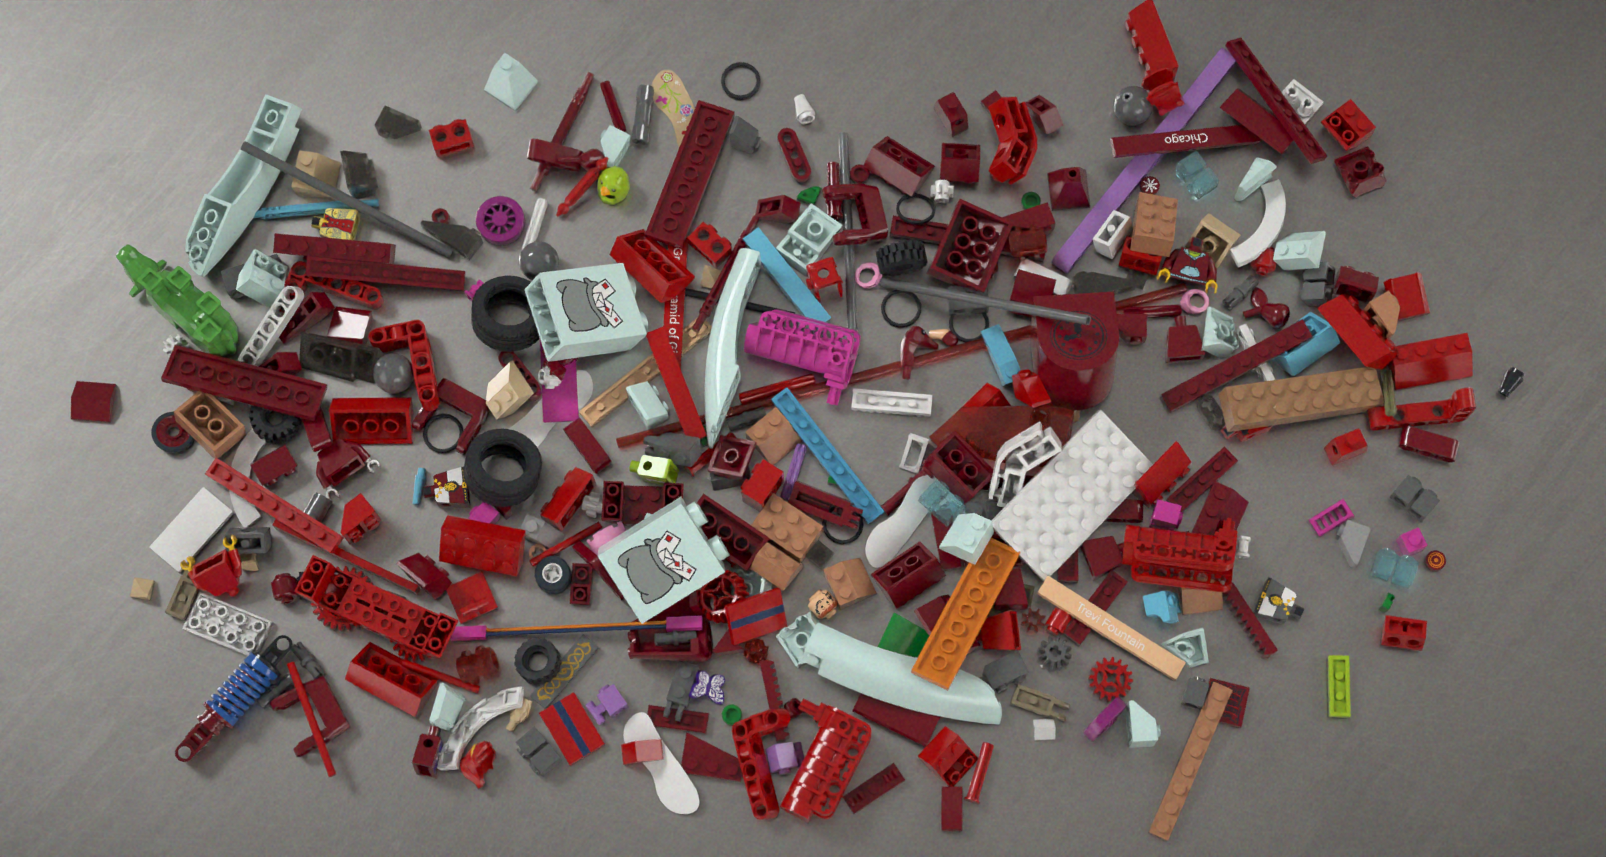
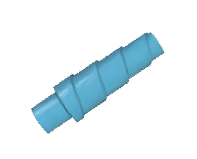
(420, 480)

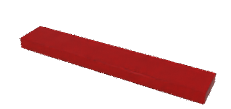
(675, 383)

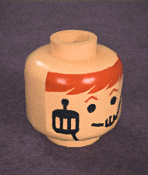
(822, 604)

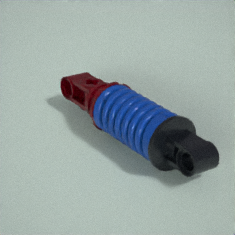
(235, 696)

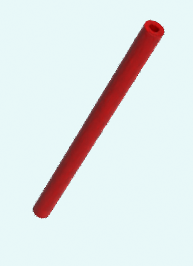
(311, 719)

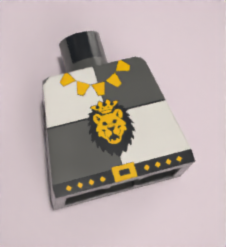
(1277, 603)

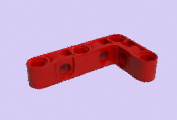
(405, 335)
(1453, 410)
(752, 756)

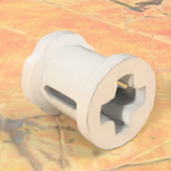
(1242, 547)

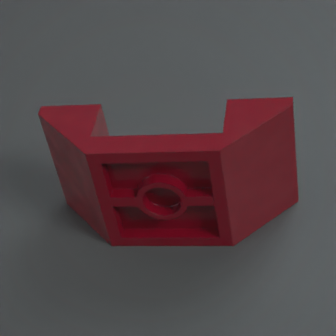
(631, 503)

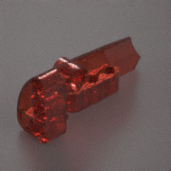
(992, 426)

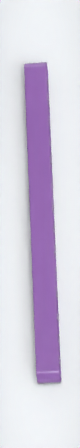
(1141, 165)

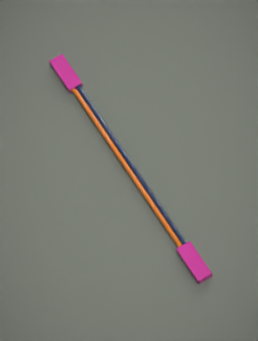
(683, 623)

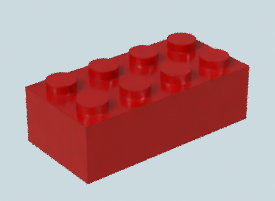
(482, 545)

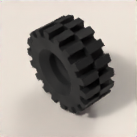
(901, 257)
(268, 431)

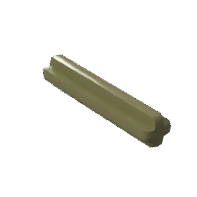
(1388, 392)

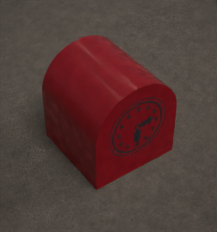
(1075, 358)

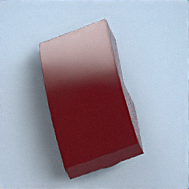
(581, 583)
(952, 809)

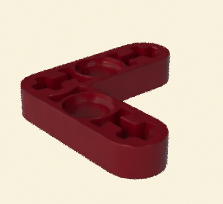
(594, 561)

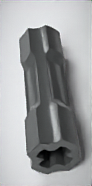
(644, 100)

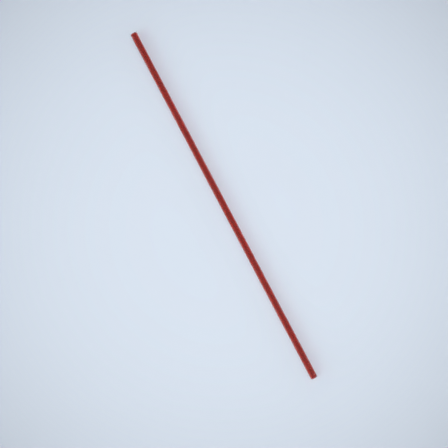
(892, 367)

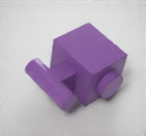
(610, 701)
(785, 757)

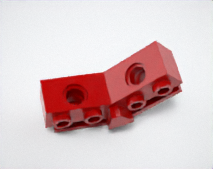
(1016, 139)

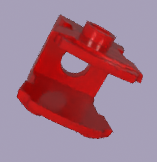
(1163, 90)
(815, 282)

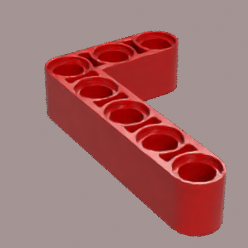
(327, 284)

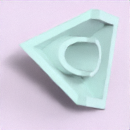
(1189, 647)

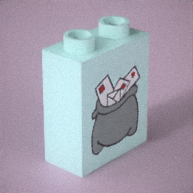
(586, 311)
(663, 558)

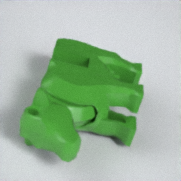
(181, 302)

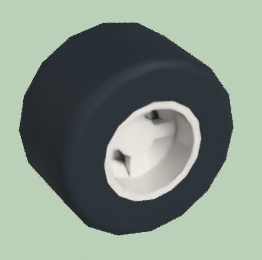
(551, 568)

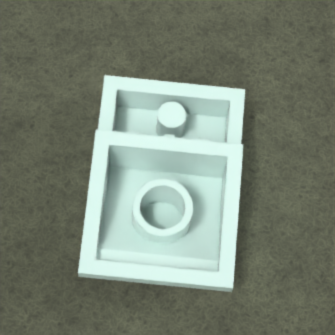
(808, 238)

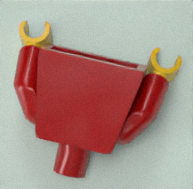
(217, 573)

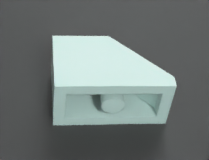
(614, 145)

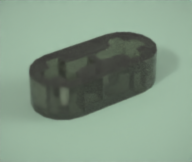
(1207, 414)

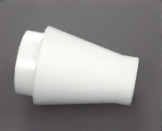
(804, 111)

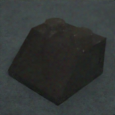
(359, 174)

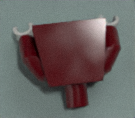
(340, 462)

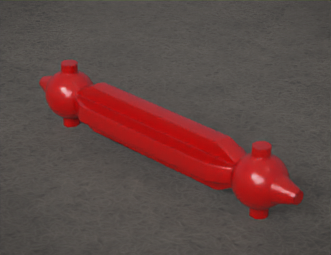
(582, 186)

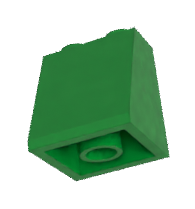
(903, 637)

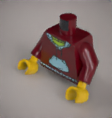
(1191, 265)

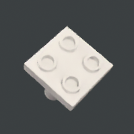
(1302, 100)

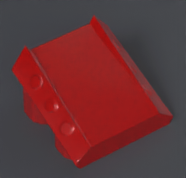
(1410, 295)

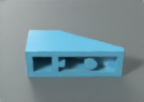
(1001, 354)

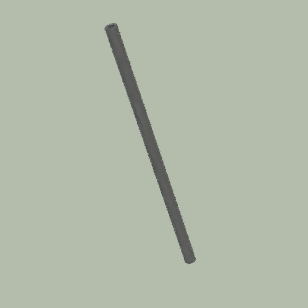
(347, 199)
(848, 225)
(986, 301)

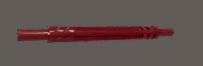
(564, 126)
(711, 299)

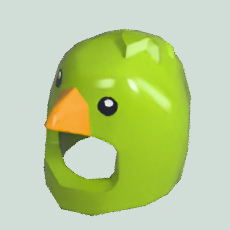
(613, 182)

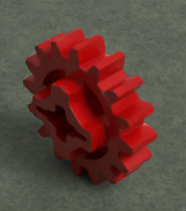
(1105, 673)

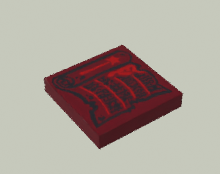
(1236, 705)

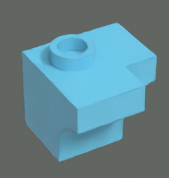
(1163, 605)

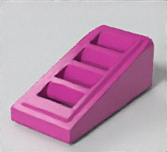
(1349, 515)

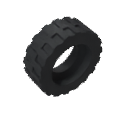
(548, 672)

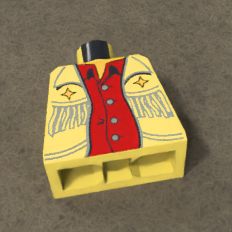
(337, 223)

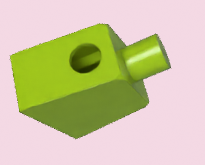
(655, 470)

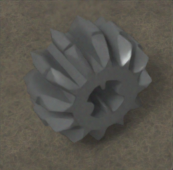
(1058, 660)

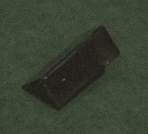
(338, 357)

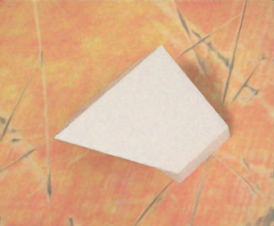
(916, 452)

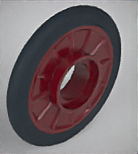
(164, 440)

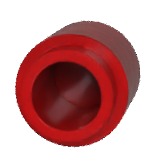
(1057, 621)

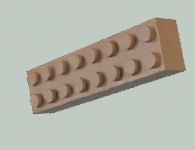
(1300, 398)

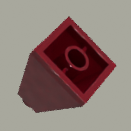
(1068, 189)

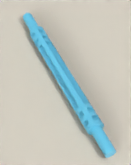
(306, 209)

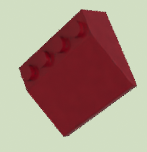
(970, 247)

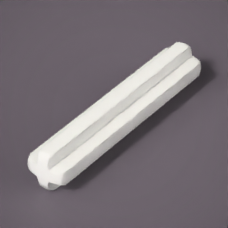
(536, 221)

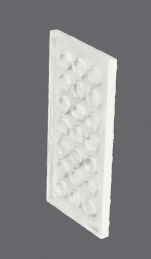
(1071, 495)

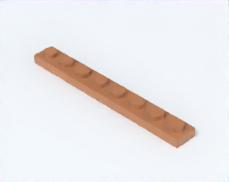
(1190, 761)

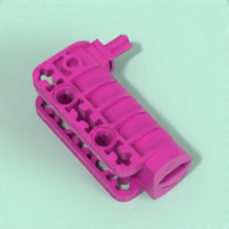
(806, 349)

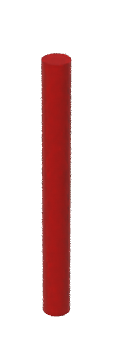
(566, 543)
(440, 676)

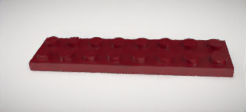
(689, 174)
(244, 383)

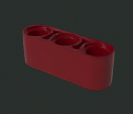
(549, 152)
(532, 382)
(318, 432)
(1428, 444)
(587, 445)
(1127, 512)

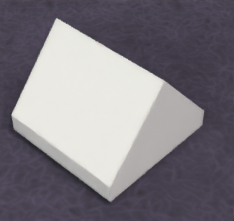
(1044, 729)

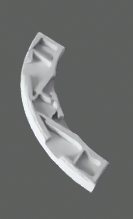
(1269, 228)
(244, 456)
(473, 721)

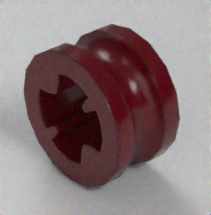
(438, 212)
(792, 707)

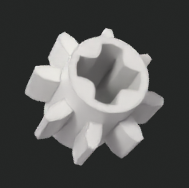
(942, 191)
(172, 341)
(549, 381)
(592, 504)

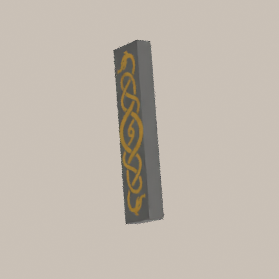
(570, 666)

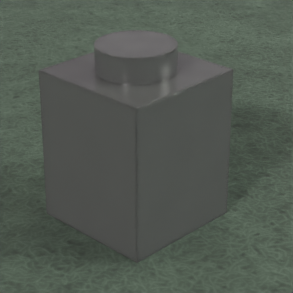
(1195, 693)

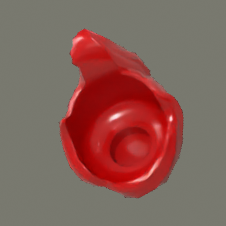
(478, 762)

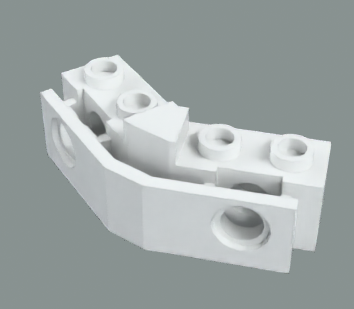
(1024, 454)

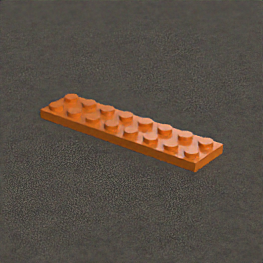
(965, 614)

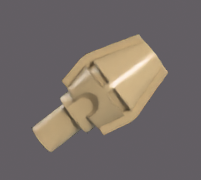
(519, 714)

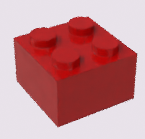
(762, 484)

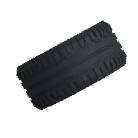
(496, 335)
(495, 491)

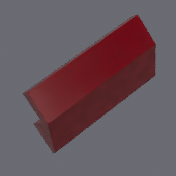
(1257, 120)
(906, 722)

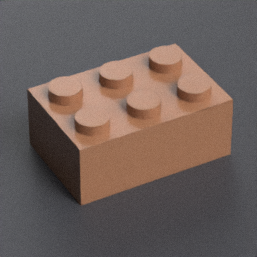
(1154, 224)
(210, 423)
(788, 527)

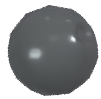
(1132, 106)
(538, 258)
(393, 373)

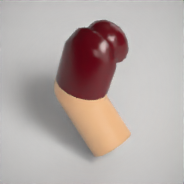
(944, 335)

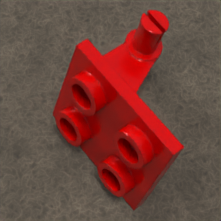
(471, 597)

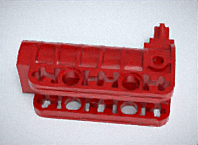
(1181, 555)
(824, 760)

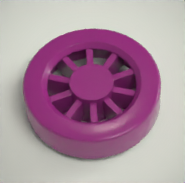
(500, 220)
(1105, 719)

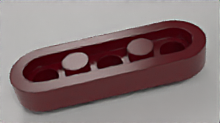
(794, 147)

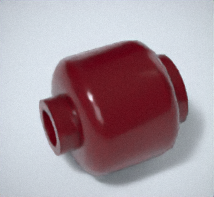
(284, 587)

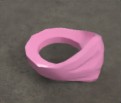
(876, 278)
(1186, 305)

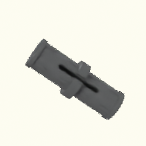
(1240, 292)
(746, 418)
(674, 638)
(307, 660)
(275, 691)

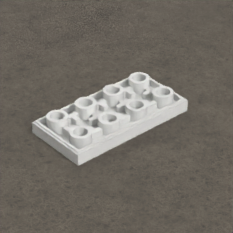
(191, 529)
(227, 625)

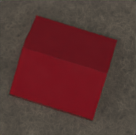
(92, 401)
(731, 457)

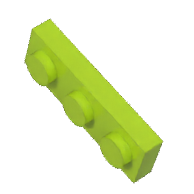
(1339, 686)

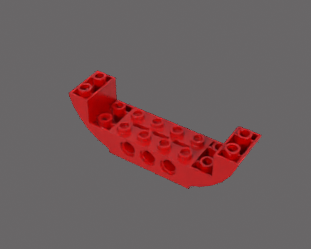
(375, 608)

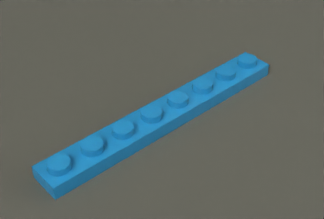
(827, 455)

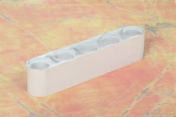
(272, 316)

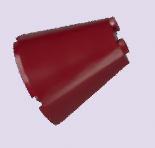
(699, 649)

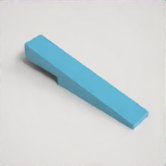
(785, 277)

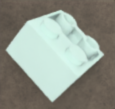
(262, 278)

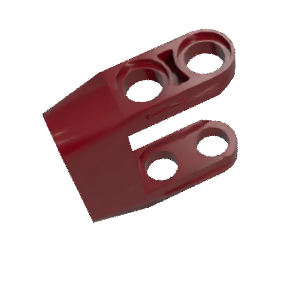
(869, 210)
(463, 401)
(327, 707)

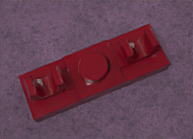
(873, 788)

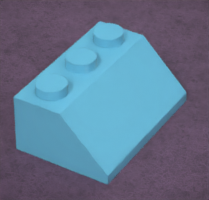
(1322, 341)

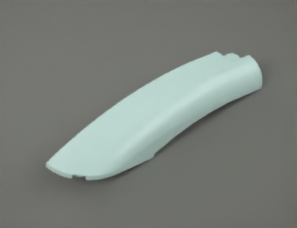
(243, 186)
(721, 370)
(889, 678)

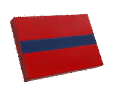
(755, 616)
(571, 728)

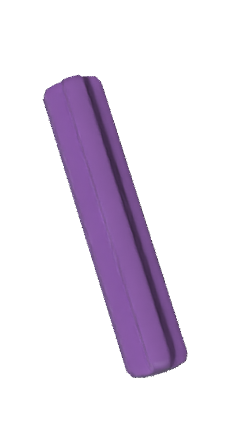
(793, 471)

